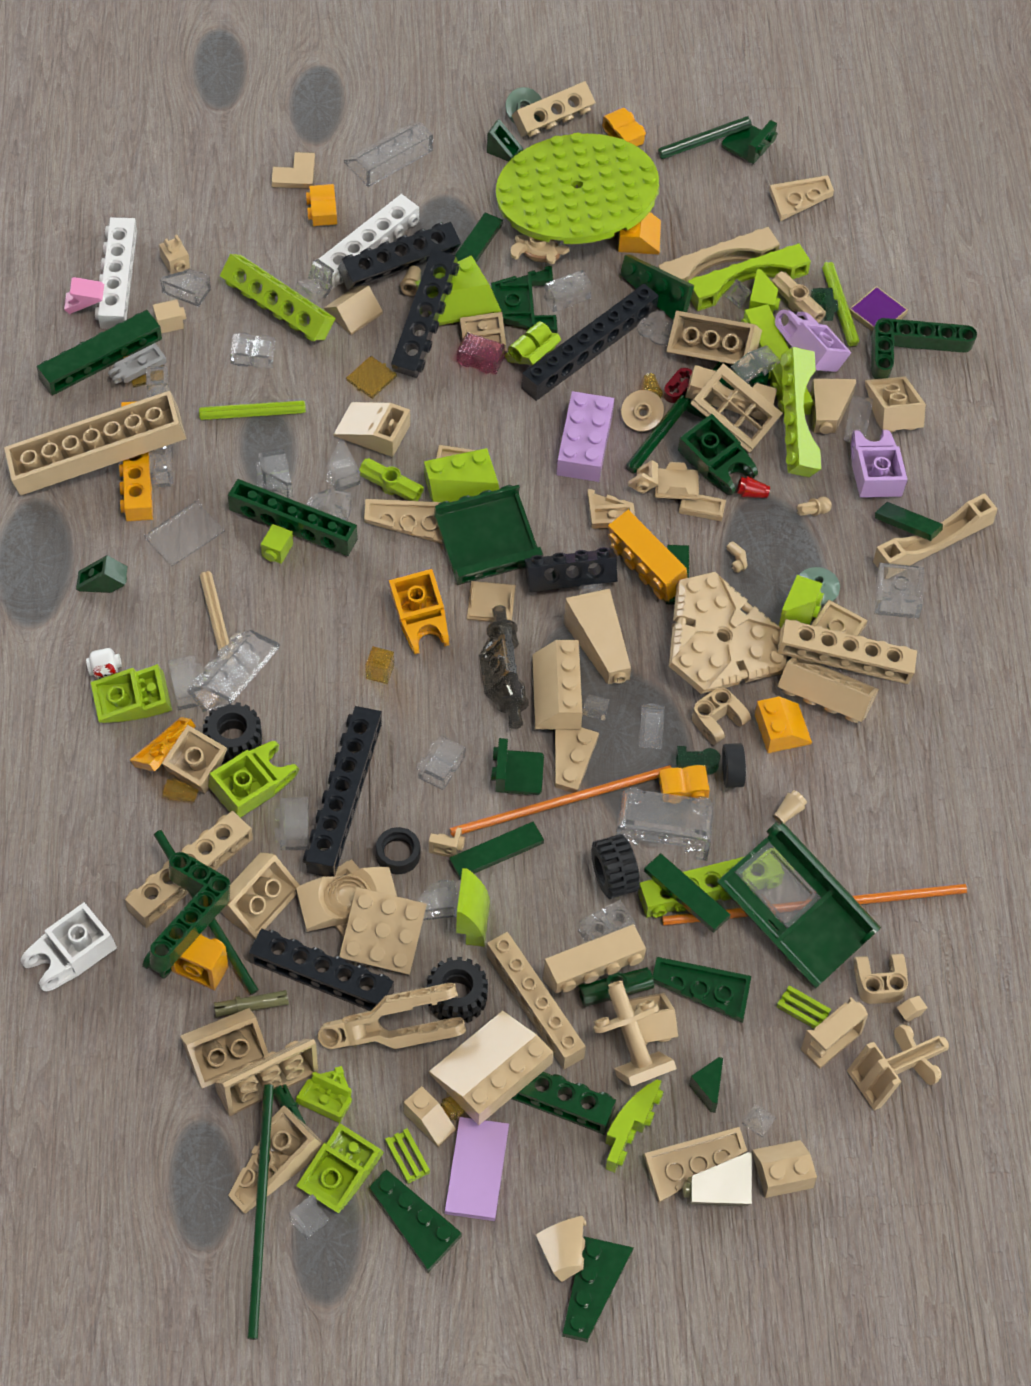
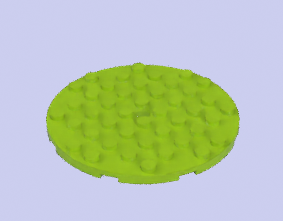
(541, 193)

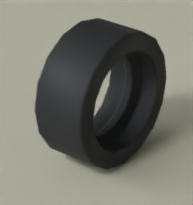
(733, 765)
(398, 834)

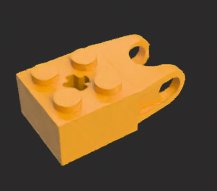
(419, 607)

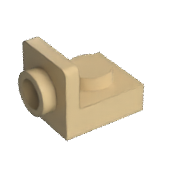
(446, 846)

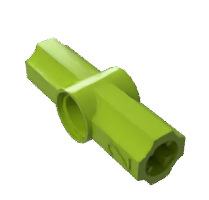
(399, 485)

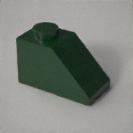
(102, 576)

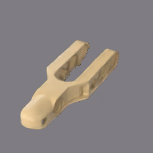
(366, 1028)

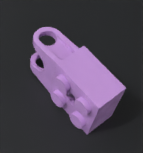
(812, 336)
(877, 466)

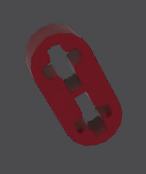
(675, 382)

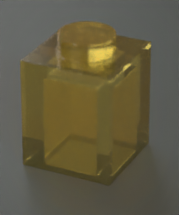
(380, 665)

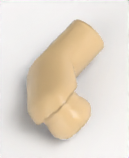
(740, 556)

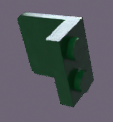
(751, 142)
(517, 770)

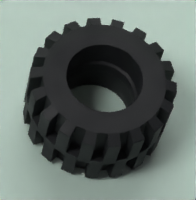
(234, 717)
(615, 866)
(464, 973)

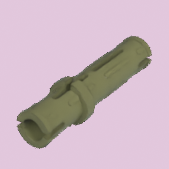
(253, 1002)

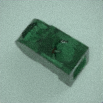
(709, 758)

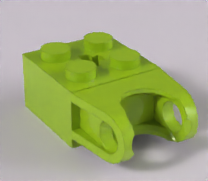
(250, 779)

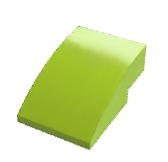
(131, 695)
(472, 909)
(340, 1168)

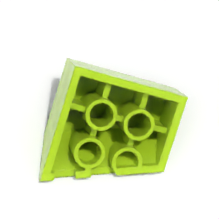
(469, 295)
(460, 475)

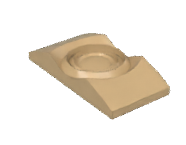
(329, 899)

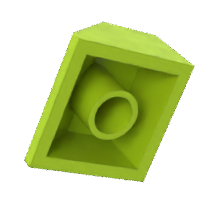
(803, 601)

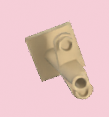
(642, 1065)
(878, 1076)

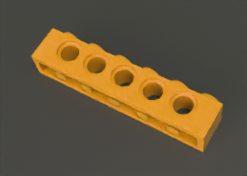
(138, 507)

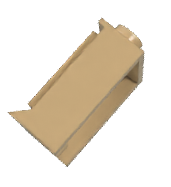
(834, 1033)

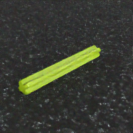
(843, 309)
(251, 410)

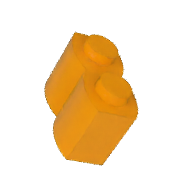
(623, 126)
(322, 205)
(686, 781)

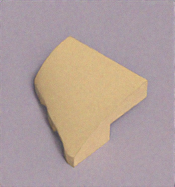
(564, 1246)

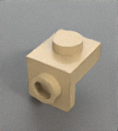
(646, 477)

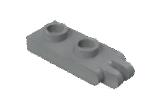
(136, 364)

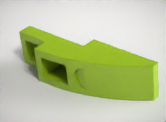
(631, 1119)

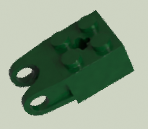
(716, 453)

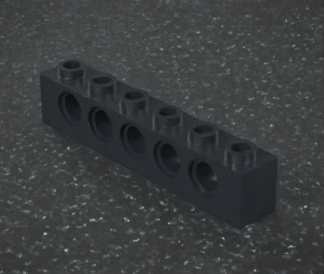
(437, 263)
(355, 276)
(307, 974)

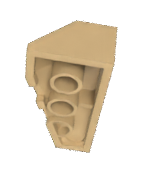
(291, 1149)

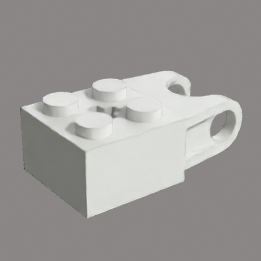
(69, 947)

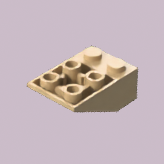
(375, 426)

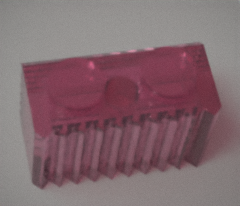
(481, 353)

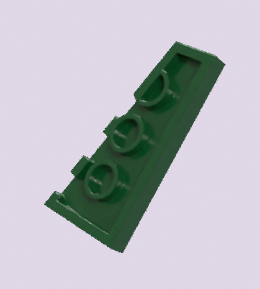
(708, 986)

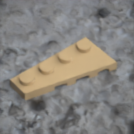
(674, 1164)

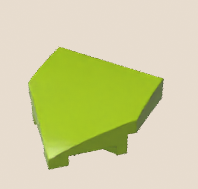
(327, 1094)

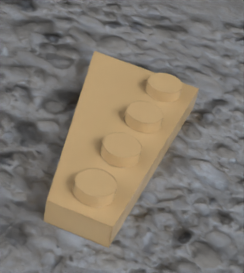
(406, 517)

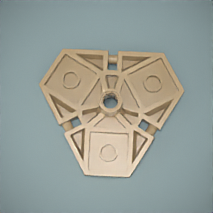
(718, 637)

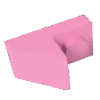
(83, 294)

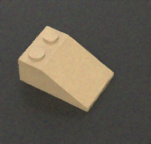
(896, 404)

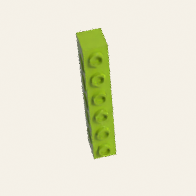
(320, 320)
(657, 906)

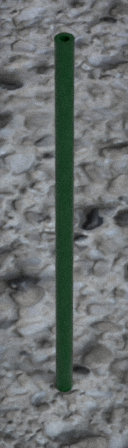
(260, 1215)

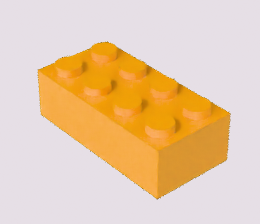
(646, 555)

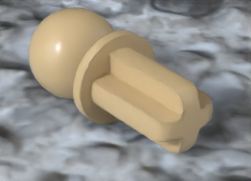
(815, 506)

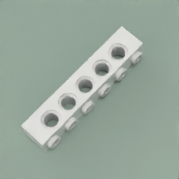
(382, 227)
(117, 271)

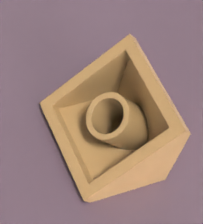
(355, 309)

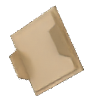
(677, 482)
(488, 595)

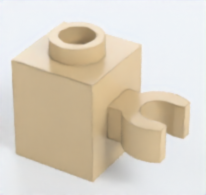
(174, 255)

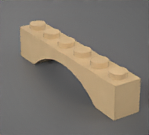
(737, 249)
(964, 522)

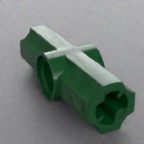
(633, 982)

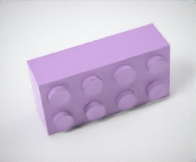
(585, 436)

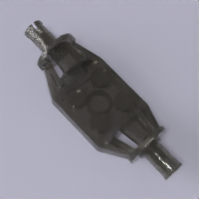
(500, 668)

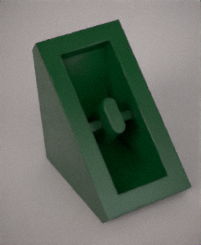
(502, 142)
(707, 1083)

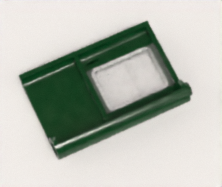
(807, 905)

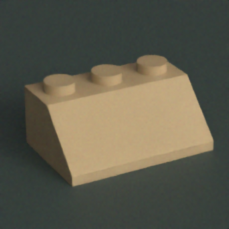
(260, 894)
(224, 1046)

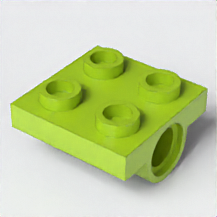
(532, 345)

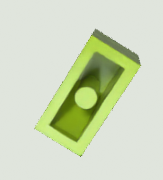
(764, 292)

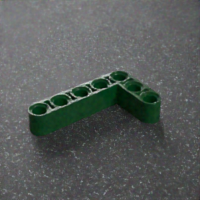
(914, 338)
(210, 897)

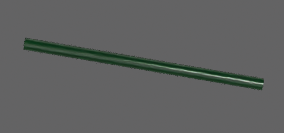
(215, 927)

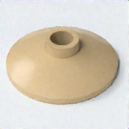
(640, 401)

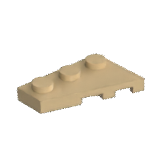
(799, 195)

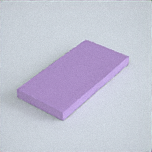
(477, 1169)

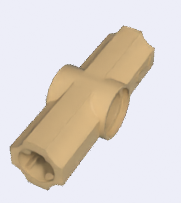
(798, 296)

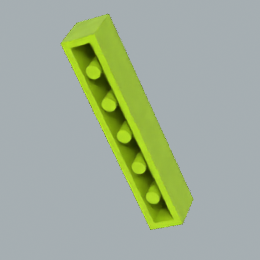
(773, 338)

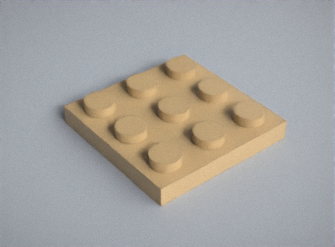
(382, 930)

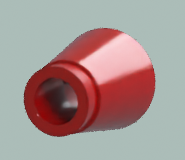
(752, 488)

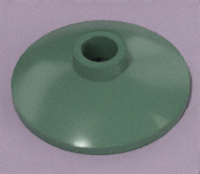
(521, 97)
(830, 582)

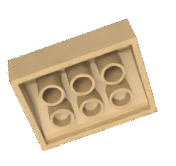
(286, 1066)
(492, 1066)

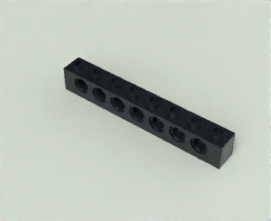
(589, 342)
(326, 862)

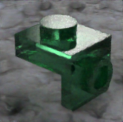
(825, 297)

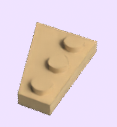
(572, 756)

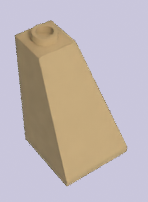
(595, 624)

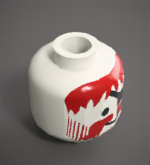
(103, 663)

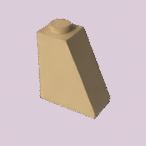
(830, 402)

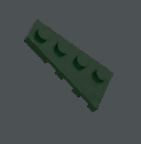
(672, 291)
(420, 1225)
(594, 1286)

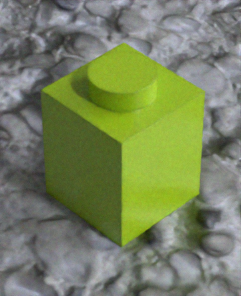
(276, 544)

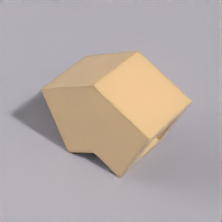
(912, 1008)

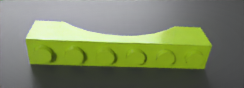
(714, 285)
(802, 452)

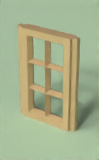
(750, 394)

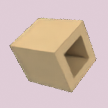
(169, 315)

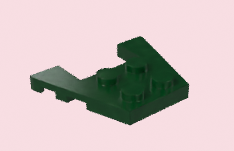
(516, 299)

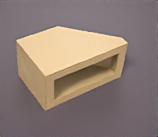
(428, 1116)

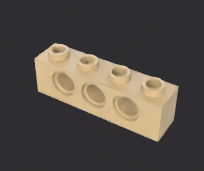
(579, 94)

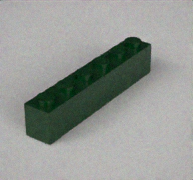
(99, 352)

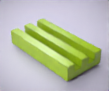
(806, 1000)
(398, 1138)

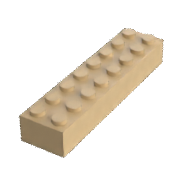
(95, 443)

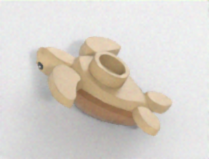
(537, 250)

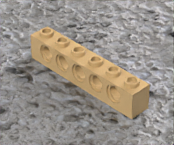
(855, 659)
(148, 910)
(535, 1000)

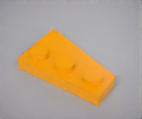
(155, 752)

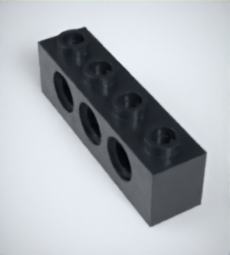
(581, 575)

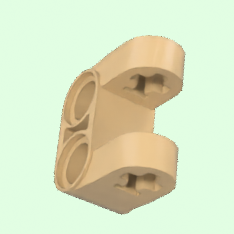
(707, 723)
(881, 981)

